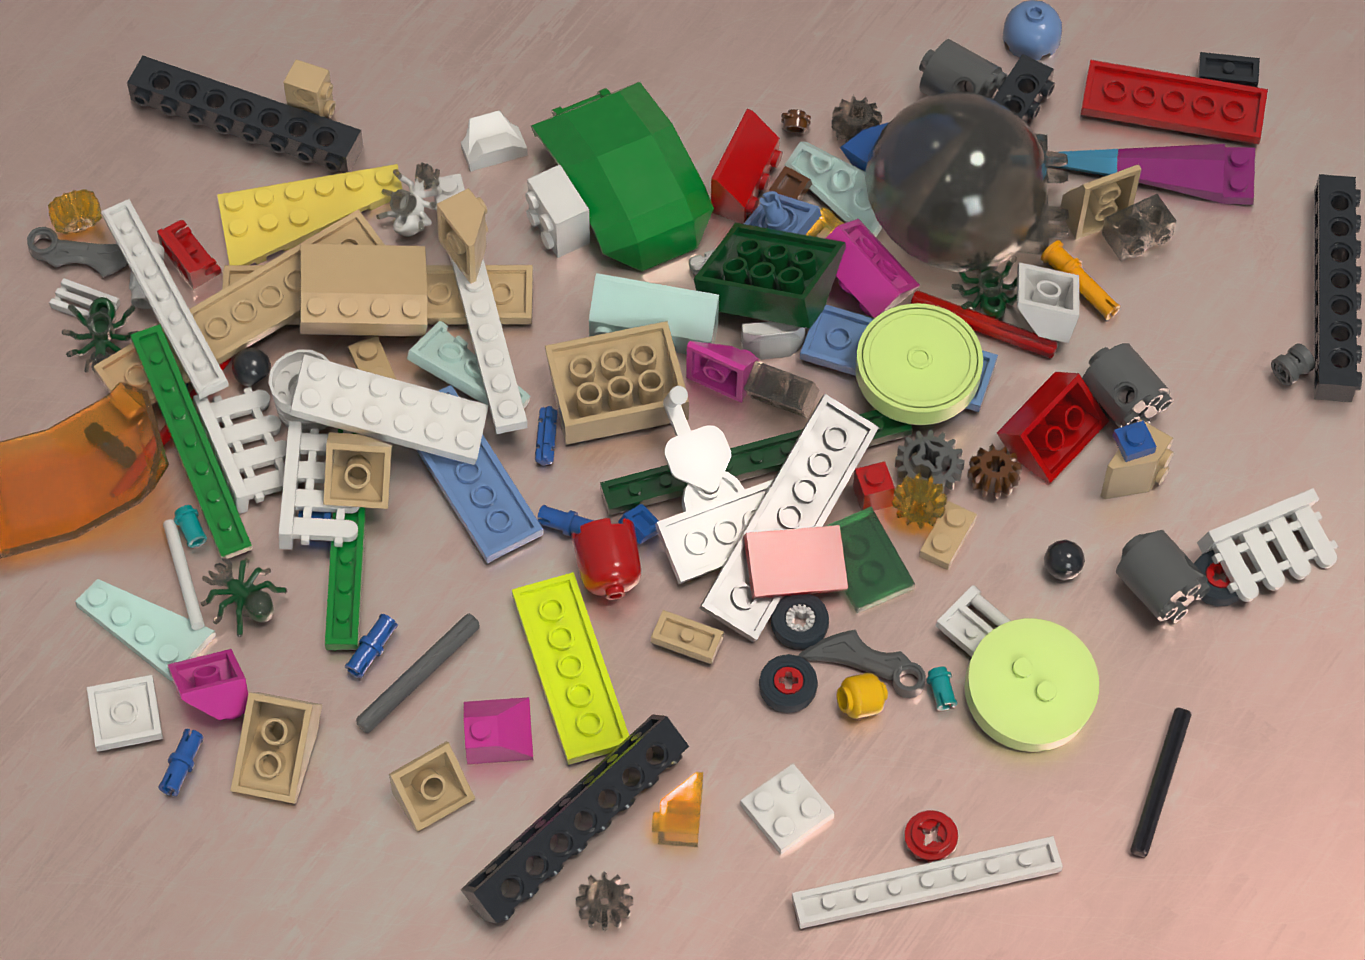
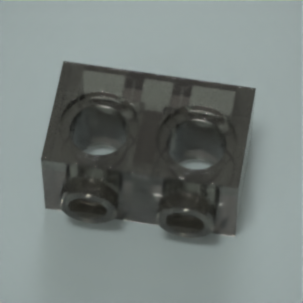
(1137, 222)
(781, 389)

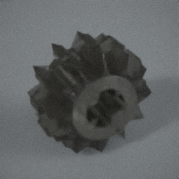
(854, 117)
(617, 905)

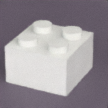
(558, 211)

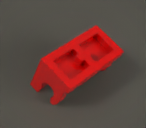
(188, 254)

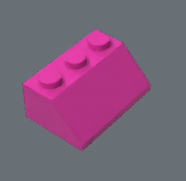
(870, 270)

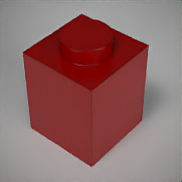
(873, 486)

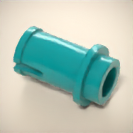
(187, 519)
(942, 689)

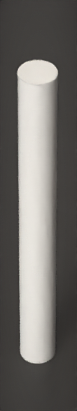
(183, 574)

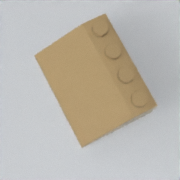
(363, 290)
(614, 381)

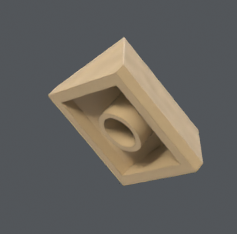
(431, 786)

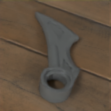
(102, 257)
(850, 650)

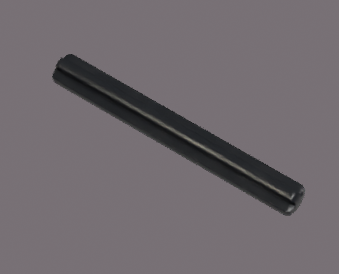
(1160, 782)

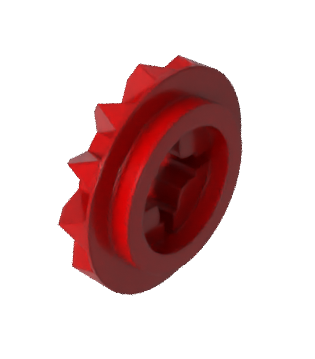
(927, 822)

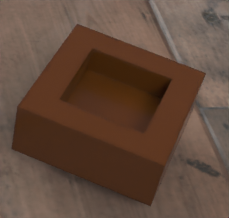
(791, 184)

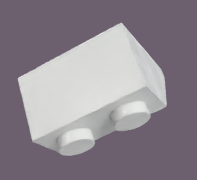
(1048, 301)

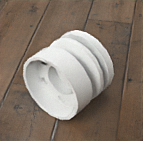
(283, 383)

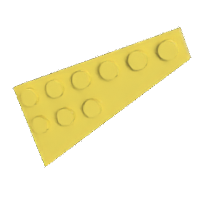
(289, 213)

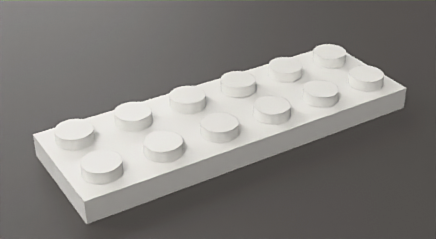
(389, 409)

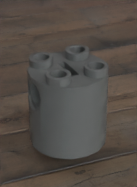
(958, 70)
(1126, 385)
(1161, 575)

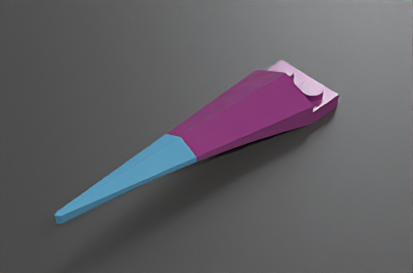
(1196, 170)

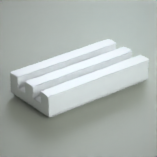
(84, 291)

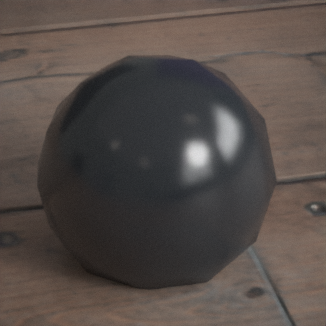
(250, 366)
(1064, 559)

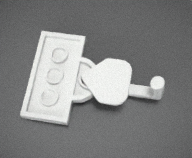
(710, 522)

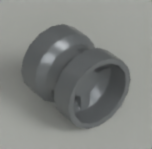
(1294, 363)

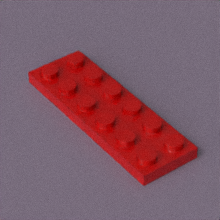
(1174, 102)

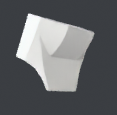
(492, 141)
(772, 339)

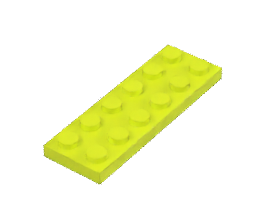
(570, 667)

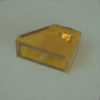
(680, 814)

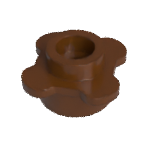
(795, 121)

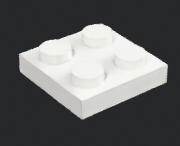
(124, 713)
(787, 809)

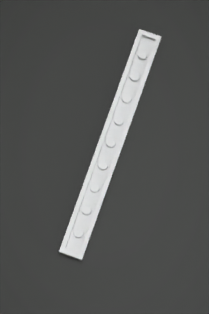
(487, 336)

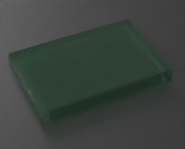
(871, 562)

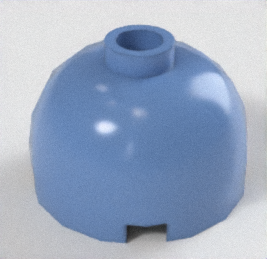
(1032, 29)

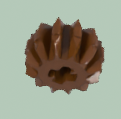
(1002, 480)

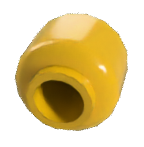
(861, 695)

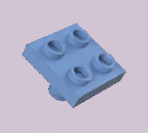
(784, 214)

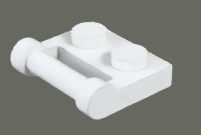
(964, 625)

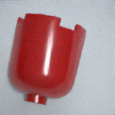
(608, 557)

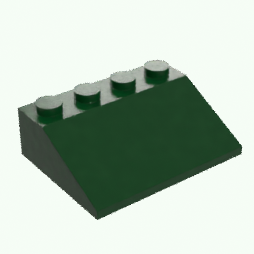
(771, 274)

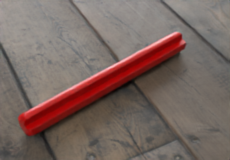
(992, 326)

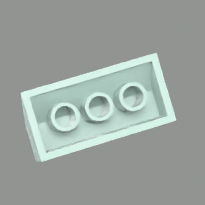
(632, 303)

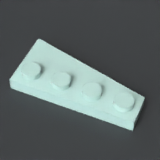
(835, 183)

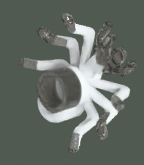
(409, 206)

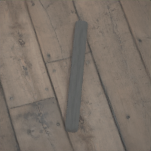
(417, 673)

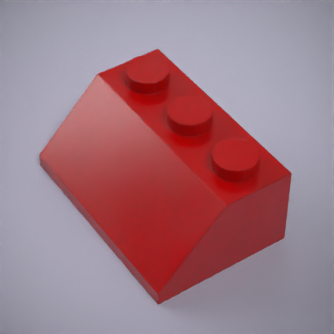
(745, 168)
(1053, 425)

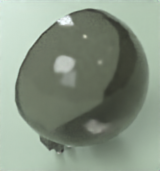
(964, 183)

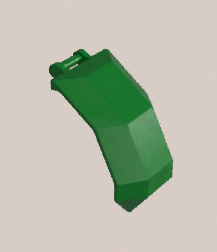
(630, 174)

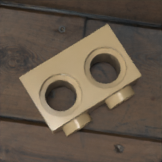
(310, 89)

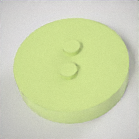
(919, 364)
(1031, 685)

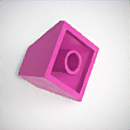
(720, 368)
(212, 684)
(498, 730)

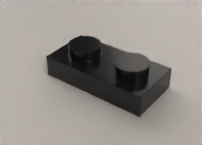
(1229, 68)

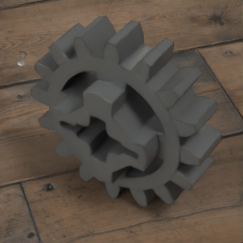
(930, 452)

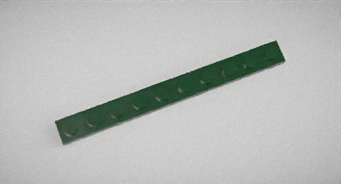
(745, 463)

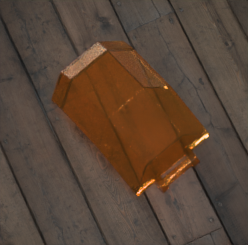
(79, 471)

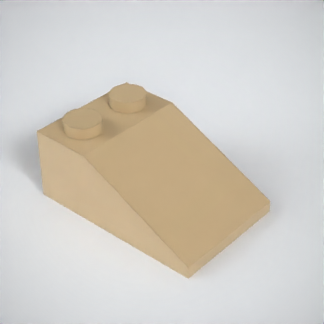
(1098, 199)
(275, 746)

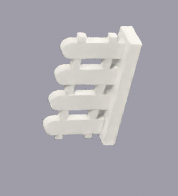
(235, 435)
(308, 499)
(1255, 544)

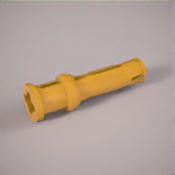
(1062, 261)

